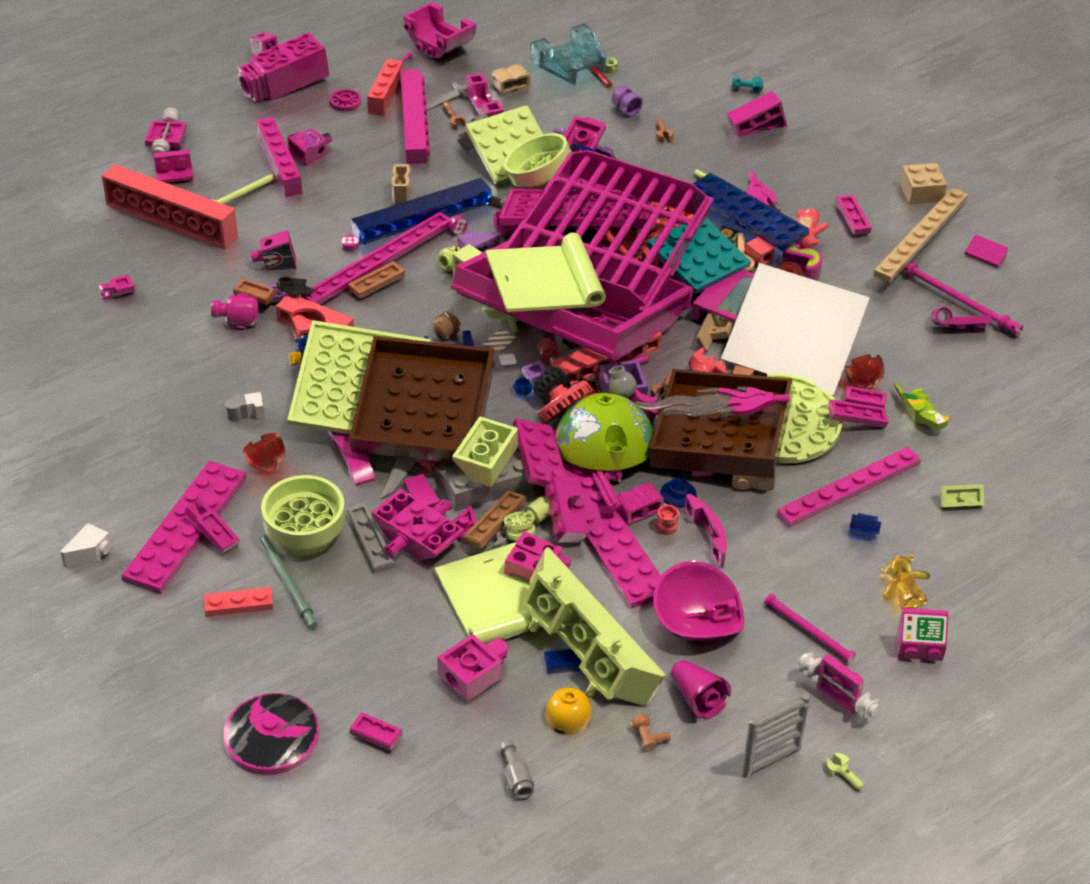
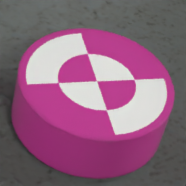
(458, 225)
(350, 242)

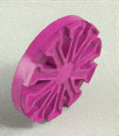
(345, 100)

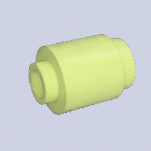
(539, 509)

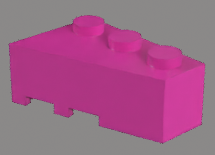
(758, 115)

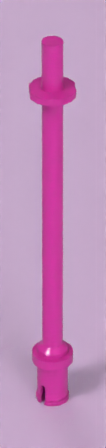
(1003, 321)

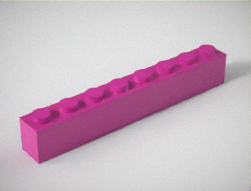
(415, 116)

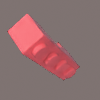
(294, 305)

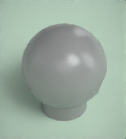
(621, 382)

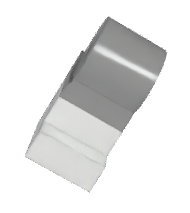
(244, 406)

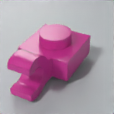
(118, 285)

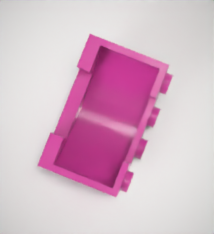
(432, 34)

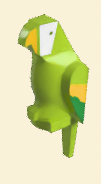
(921, 409)

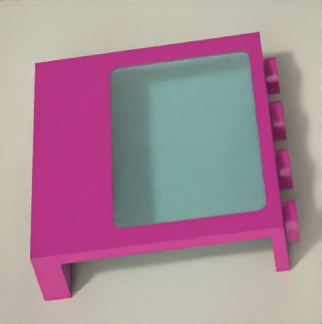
(724, 297)

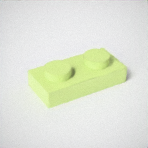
(962, 495)

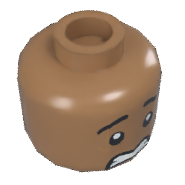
(446, 325)

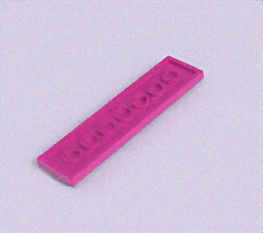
(177, 534)

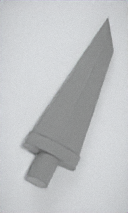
(399, 471)

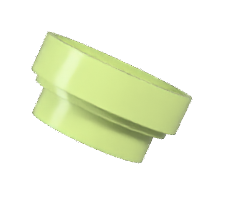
(536, 160)
(303, 514)

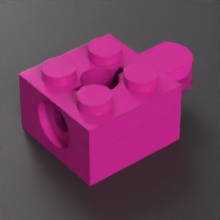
(459, 663)

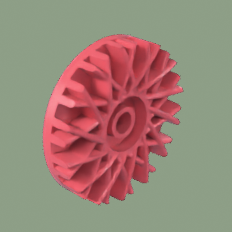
(562, 399)

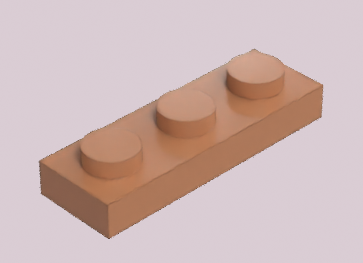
(376, 280)

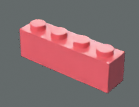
(385, 87)

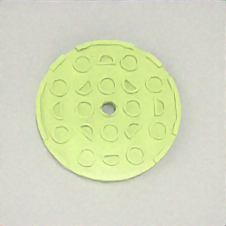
(809, 425)

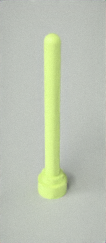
(249, 188)

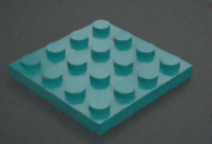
(708, 258)

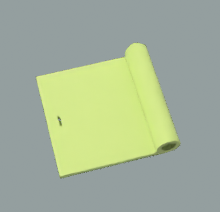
(546, 276)
(485, 596)

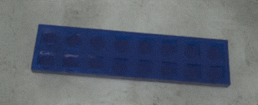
(751, 213)

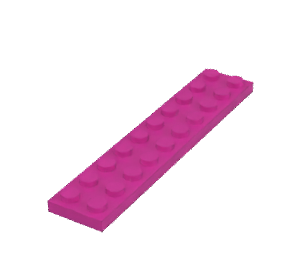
(613, 542)

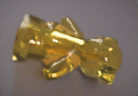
(903, 580)

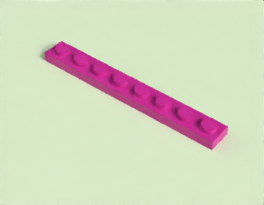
(848, 486)

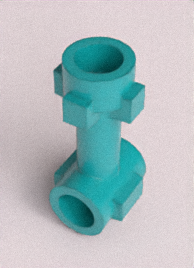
(756, 84)

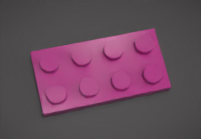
(538, 452)

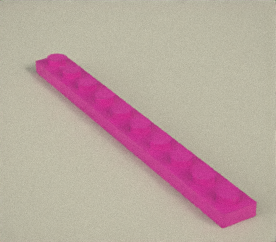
(378, 258)

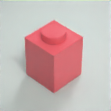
(760, 251)

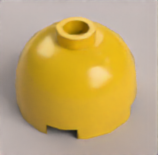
(568, 710)

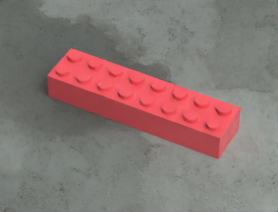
(170, 206)

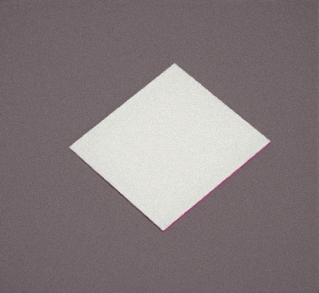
(795, 327)

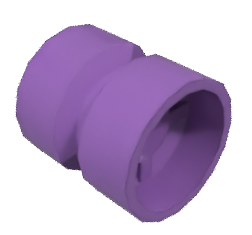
(627, 100)

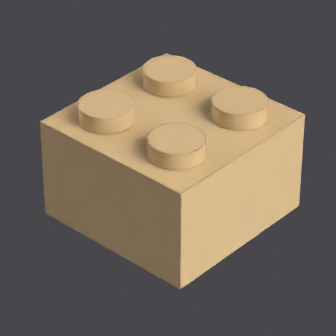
(923, 183)

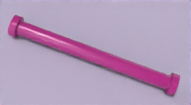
(808, 627)

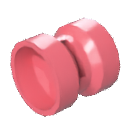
(667, 519)

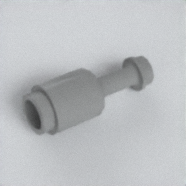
(516, 772)

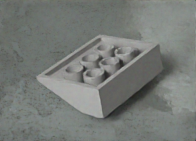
(465, 492)

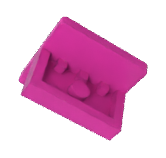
(173, 166)

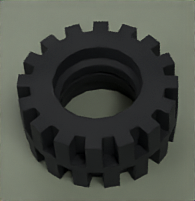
(548, 381)

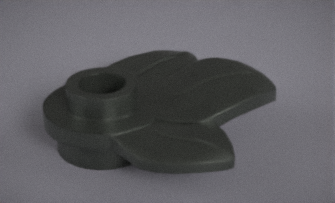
(293, 286)

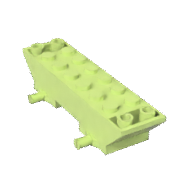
(607, 651)

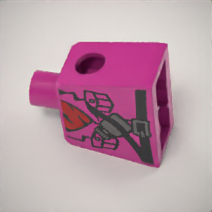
(263, 42)

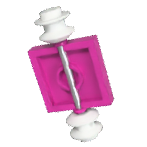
(166, 133)
(839, 683)

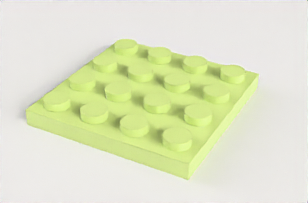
(499, 135)

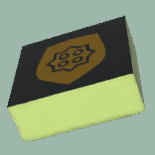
(730, 233)

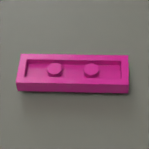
(853, 215)
(857, 413)

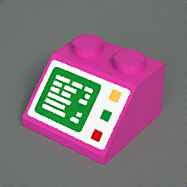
(922, 634)

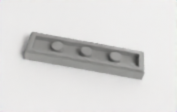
(370, 538)

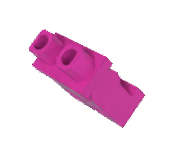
(527, 553)

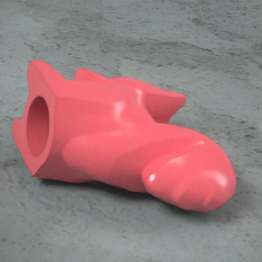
(699, 362)

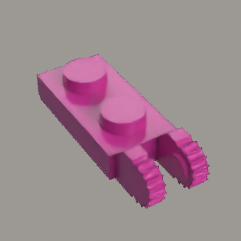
(212, 526)

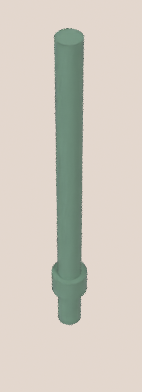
(304, 608)

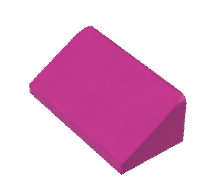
(987, 251)

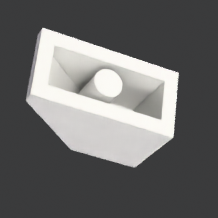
(86, 547)

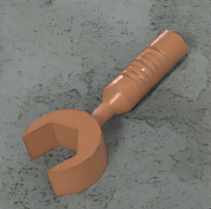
(455, 120)

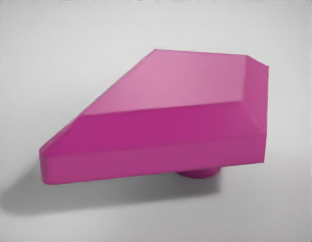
(466, 520)

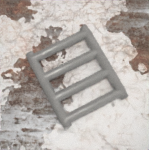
(795, 733)

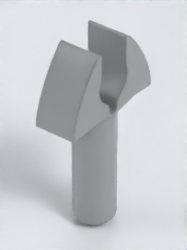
(500, 541)

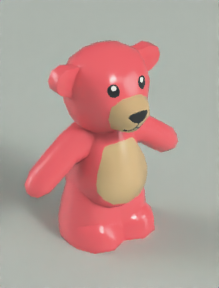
(810, 219)

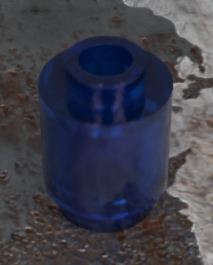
(865, 525)

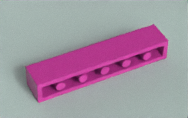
(279, 157)

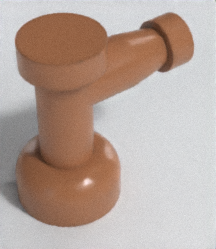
(641, 724)

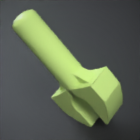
(842, 769)

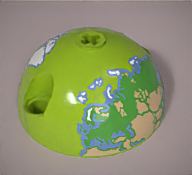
(592, 425)

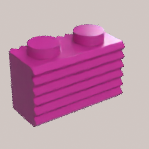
(639, 503)

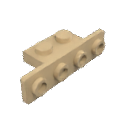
(713, 328)

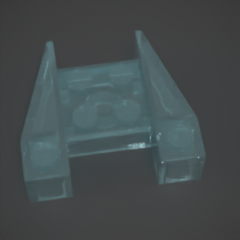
(570, 56)

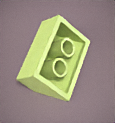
(486, 450)

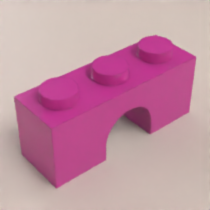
(567, 525)

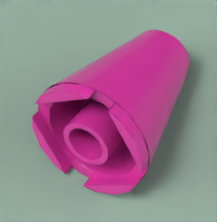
(700, 688)

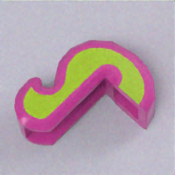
(806, 258)

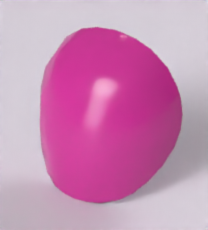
(698, 602)

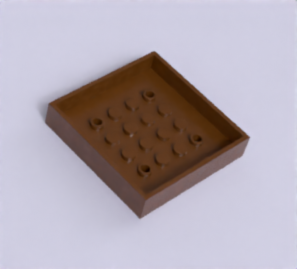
(421, 399)
(721, 443)

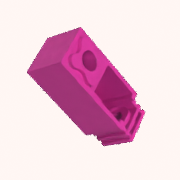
(284, 68)

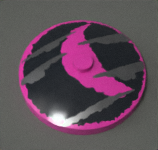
(271, 734)

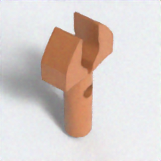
(663, 132)
(661, 388)

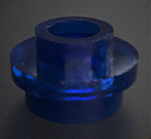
(522, 386)

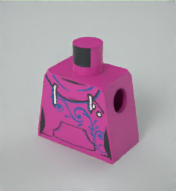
(309, 145)

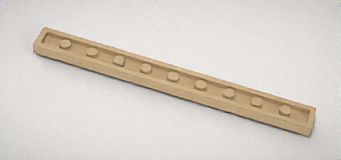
(920, 235)

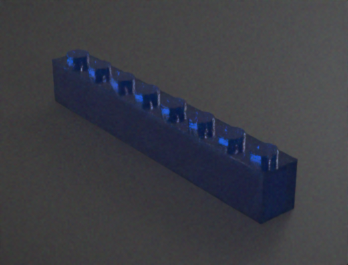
(413, 212)

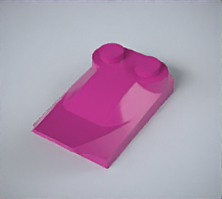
(585, 132)

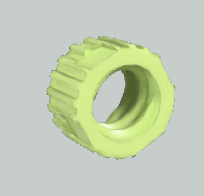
(611, 65)

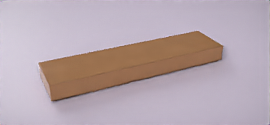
(493, 519)

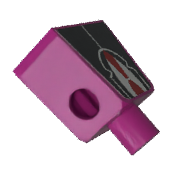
(276, 252)

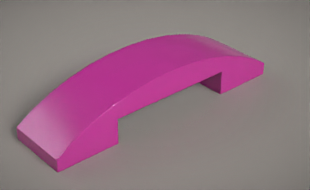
(358, 463)
(700, 512)

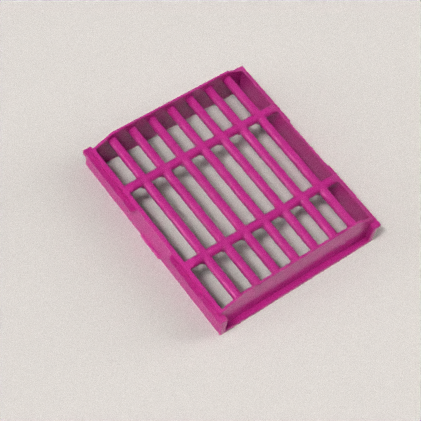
(630, 179)
(476, 281)

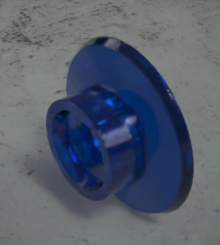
(674, 497)

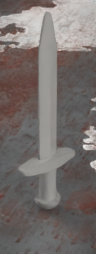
(459, 90)

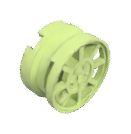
(517, 523)

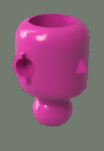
(239, 310)

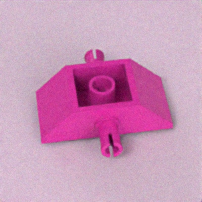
(415, 526)

